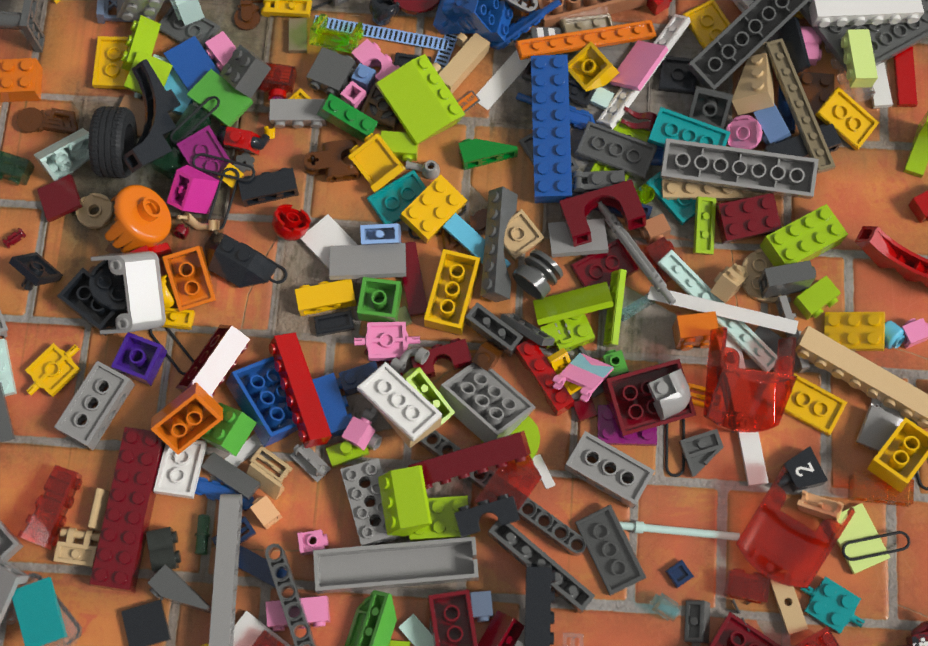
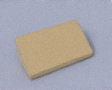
(268, 483)
(98, 509)

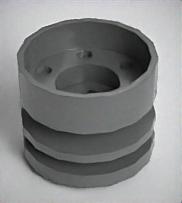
(537, 274)

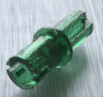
(202, 534)

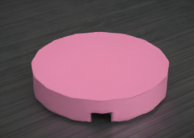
(745, 132)

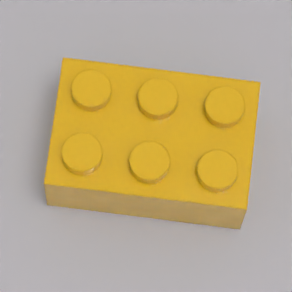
(433, 208)
(901, 455)

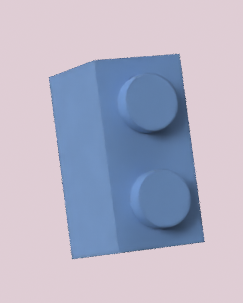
(772, 125)

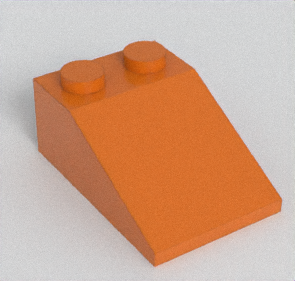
(189, 278)

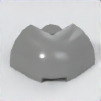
(670, 394)

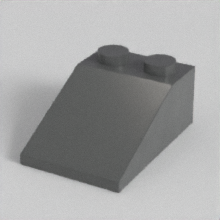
(170, 586)

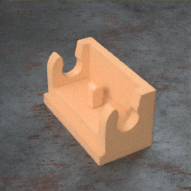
(820, 506)

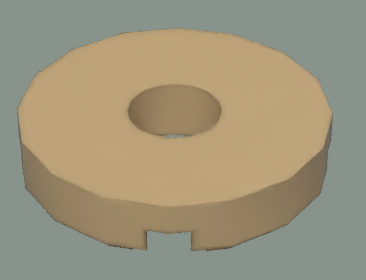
(100, 219)

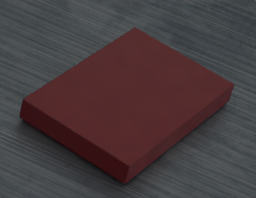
(598, 267)

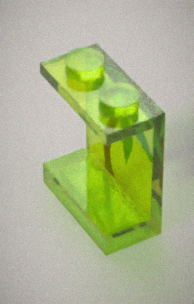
(334, 39)

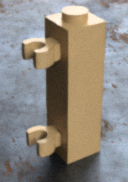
(464, 62)

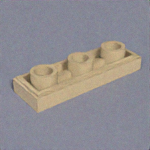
(791, 615)

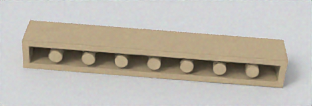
(863, 375)

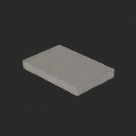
(562, 245)

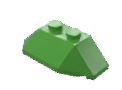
(373, 621)

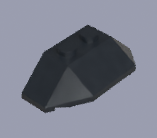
(236, 261)

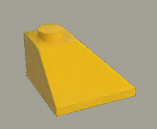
(591, 68)

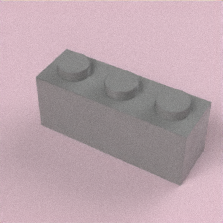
(296, 113)

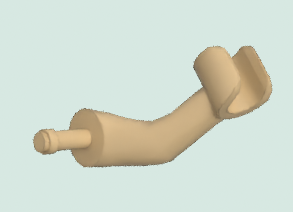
(190, 220)

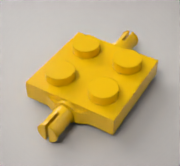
(53, 370)

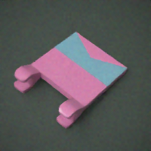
(585, 373)

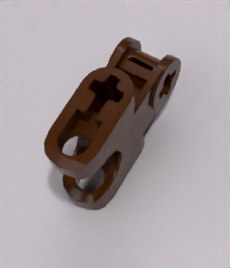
(330, 163)

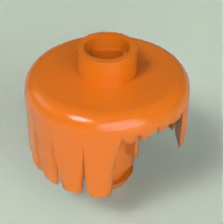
(139, 220)

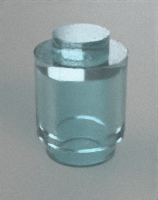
(665, 606)

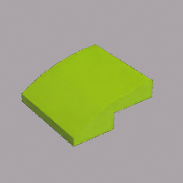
(160, 67)

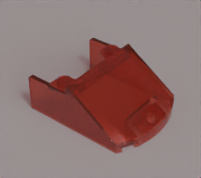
(746, 397)
(783, 545)

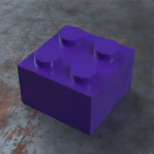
(139, 358)

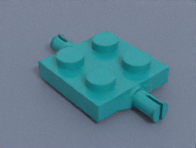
(832, 605)

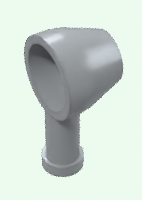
(429, 174)

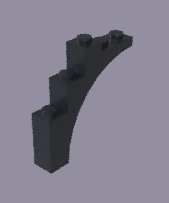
(157, 124)

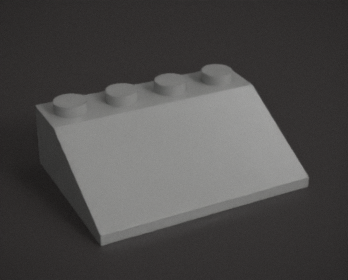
(485, 402)

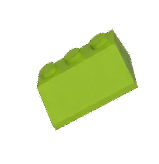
(404, 501)

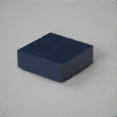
(679, 574)

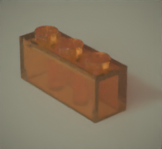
(872, 489)

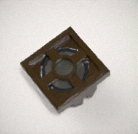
(379, 109)

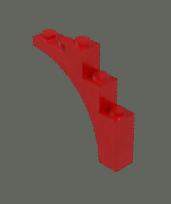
(890, 254)

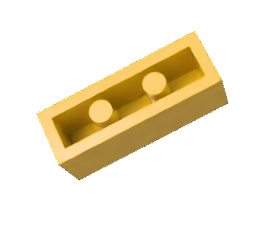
(325, 297)

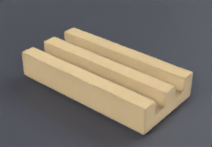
(284, 474)

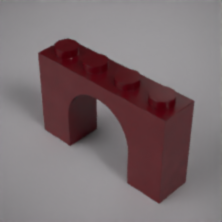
(620, 196)

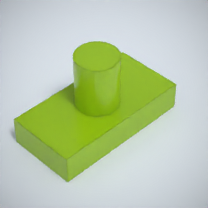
(344, 453)

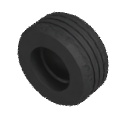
(111, 137)

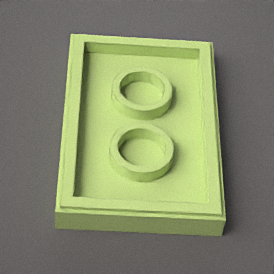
(861, 527)

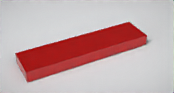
(905, 78)

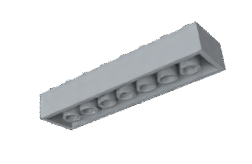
(739, 168)

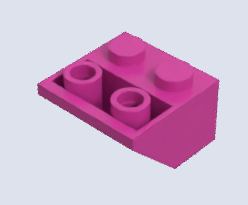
(192, 190)

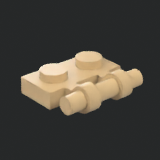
(73, 553)

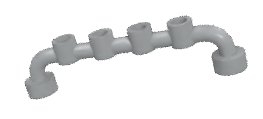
(398, 365)

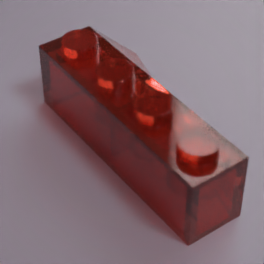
(52, 508)

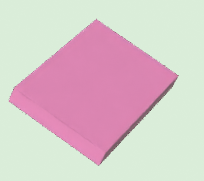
(639, 65)

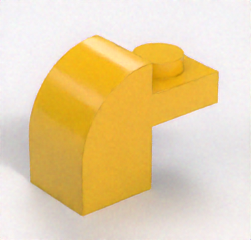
(559, 362)

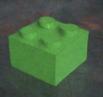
(379, 300)
(231, 432)

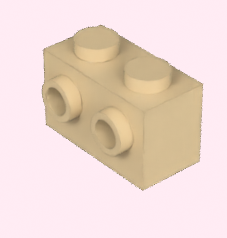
(729, 282)

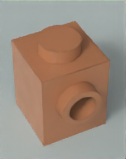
(655, 229)

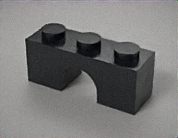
(503, 508)

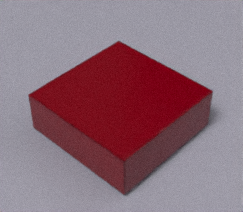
(585, 410)

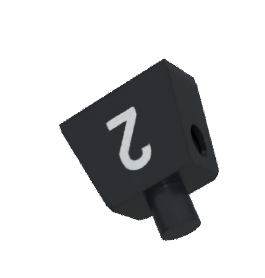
(803, 472)

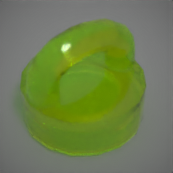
(645, 193)

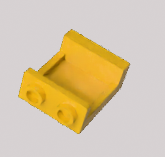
(376, 161)

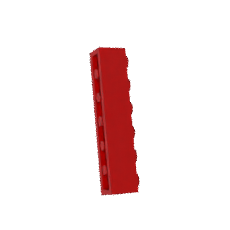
(299, 390)

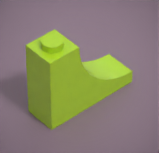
(918, 154)

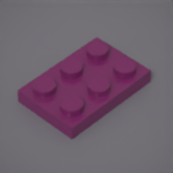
(204, 142)
(609, 432)

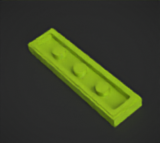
(614, 313)

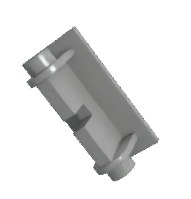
(310, 462)

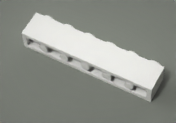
(860, 12)

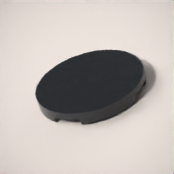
(107, 288)

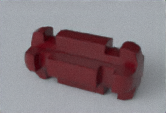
(13, 238)

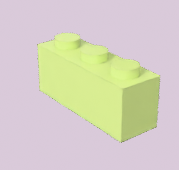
(859, 58)

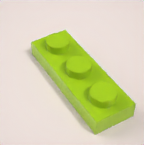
(704, 225)

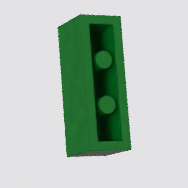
(346, 117)

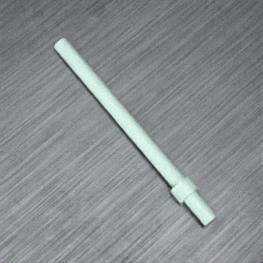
(640, 527)

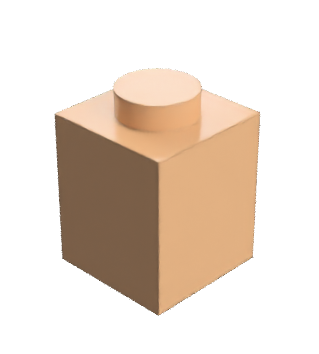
(265, 511)

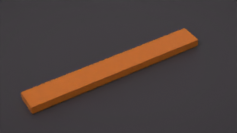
(578, 40)

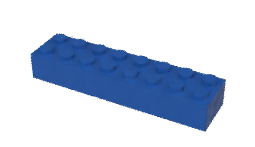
(551, 128)

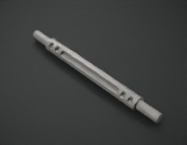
(636, 253)

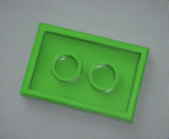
(232, 101)

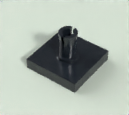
(35, 269)

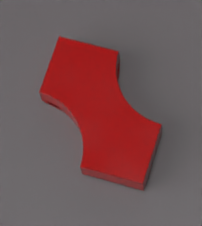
(161, 249)

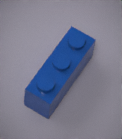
(333, 403)

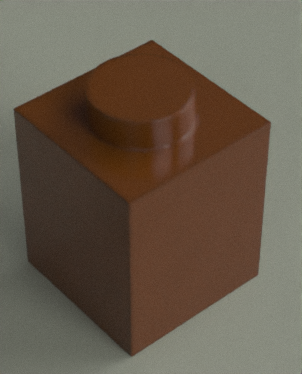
(487, 355)

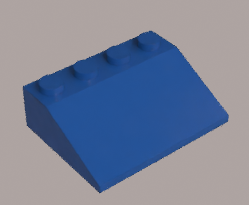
(263, 400)

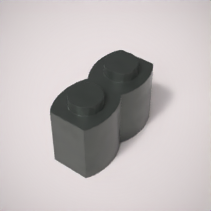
(163, 548)

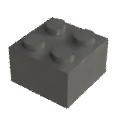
(245, 71)

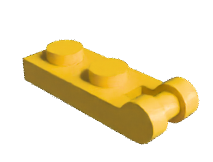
(288, 8)

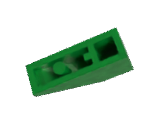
(482, 152)

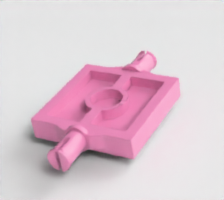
(386, 340)

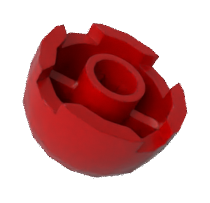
(290, 223)

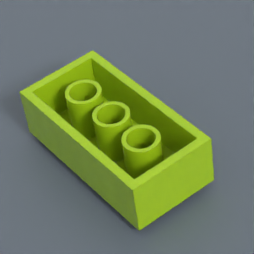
(804, 238)

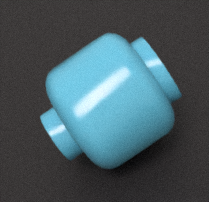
(893, 335)

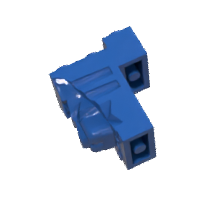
(484, 17)

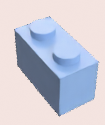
(380, 234)

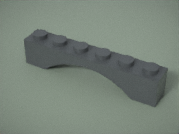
(495, 277)

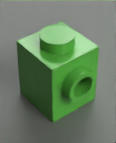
(617, 360)

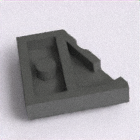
(700, 450)

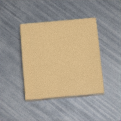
(521, 235)

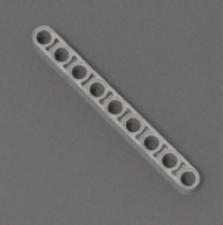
(226, 570)

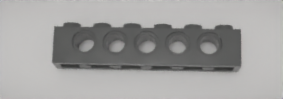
(528, 553)

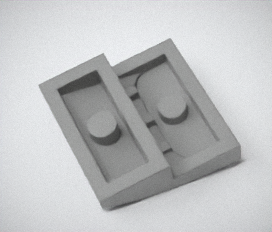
(877, 428)

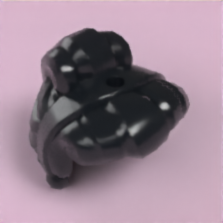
(383, 11)

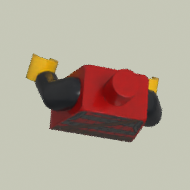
(244, 140)

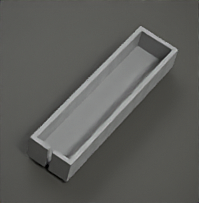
(395, 565)

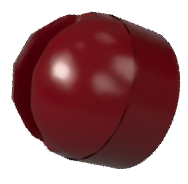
(181, 231)

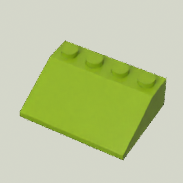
(420, 99)

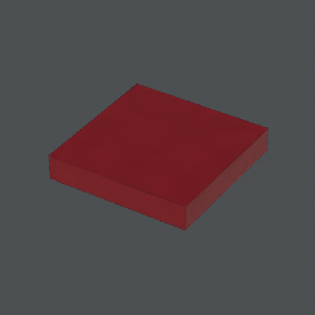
(59, 198)

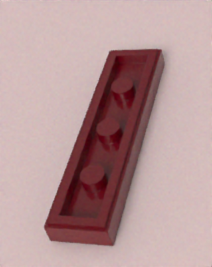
(413, 282)

